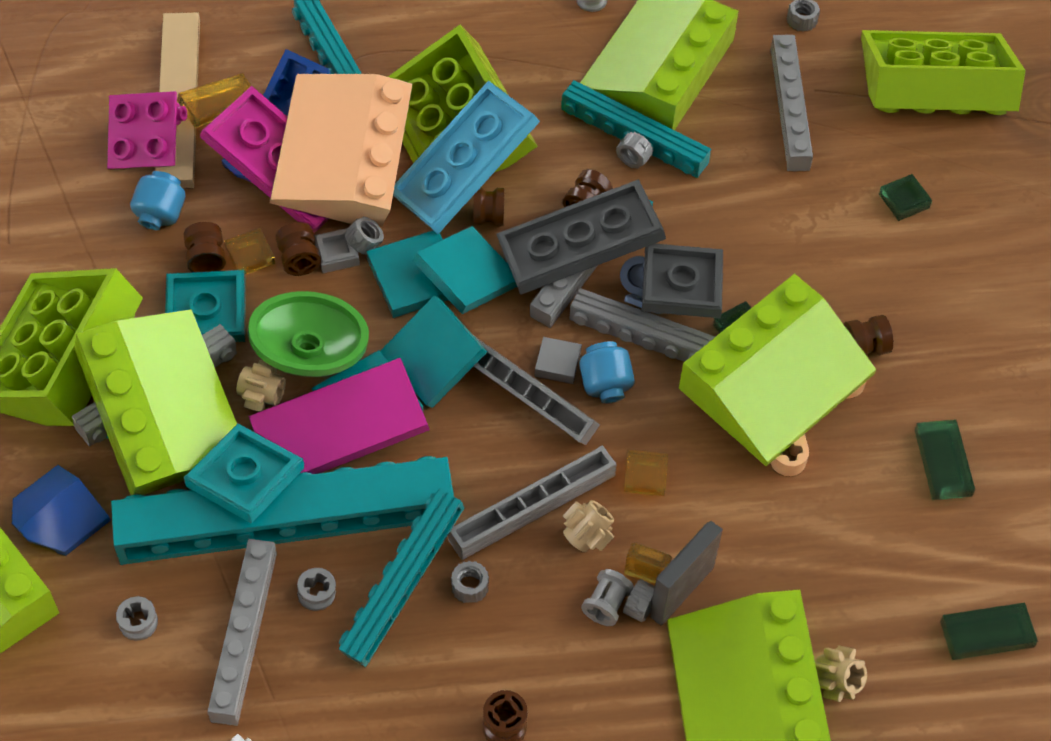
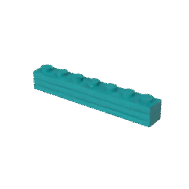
(324, 37)
(619, 120)
(401, 577)

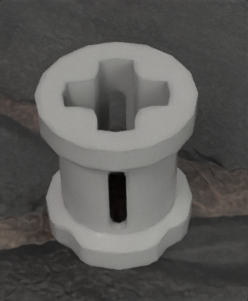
(607, 597)

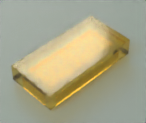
(210, 100)

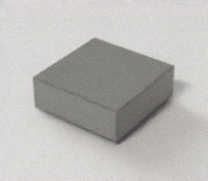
(335, 251)
(558, 360)

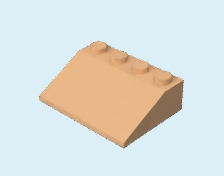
(342, 146)

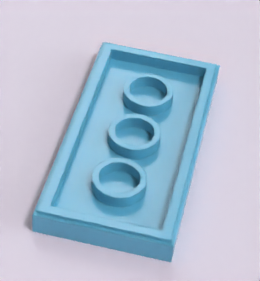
(464, 156)

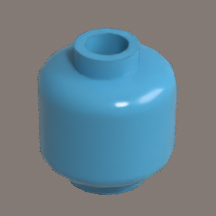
(158, 200)
(606, 371)

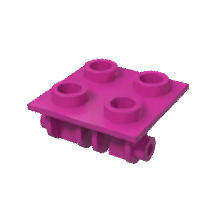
(143, 129)

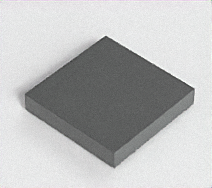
(682, 280)
(685, 572)

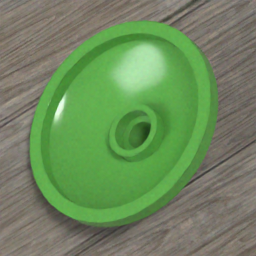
(308, 334)

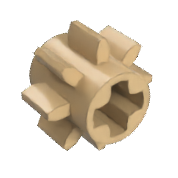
(260, 386)
(588, 526)
(840, 673)

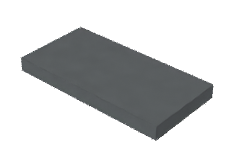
(580, 236)

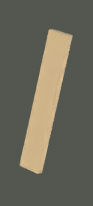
(179, 74)

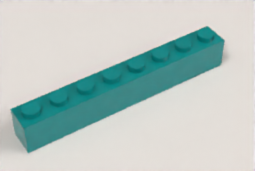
(307, 509)

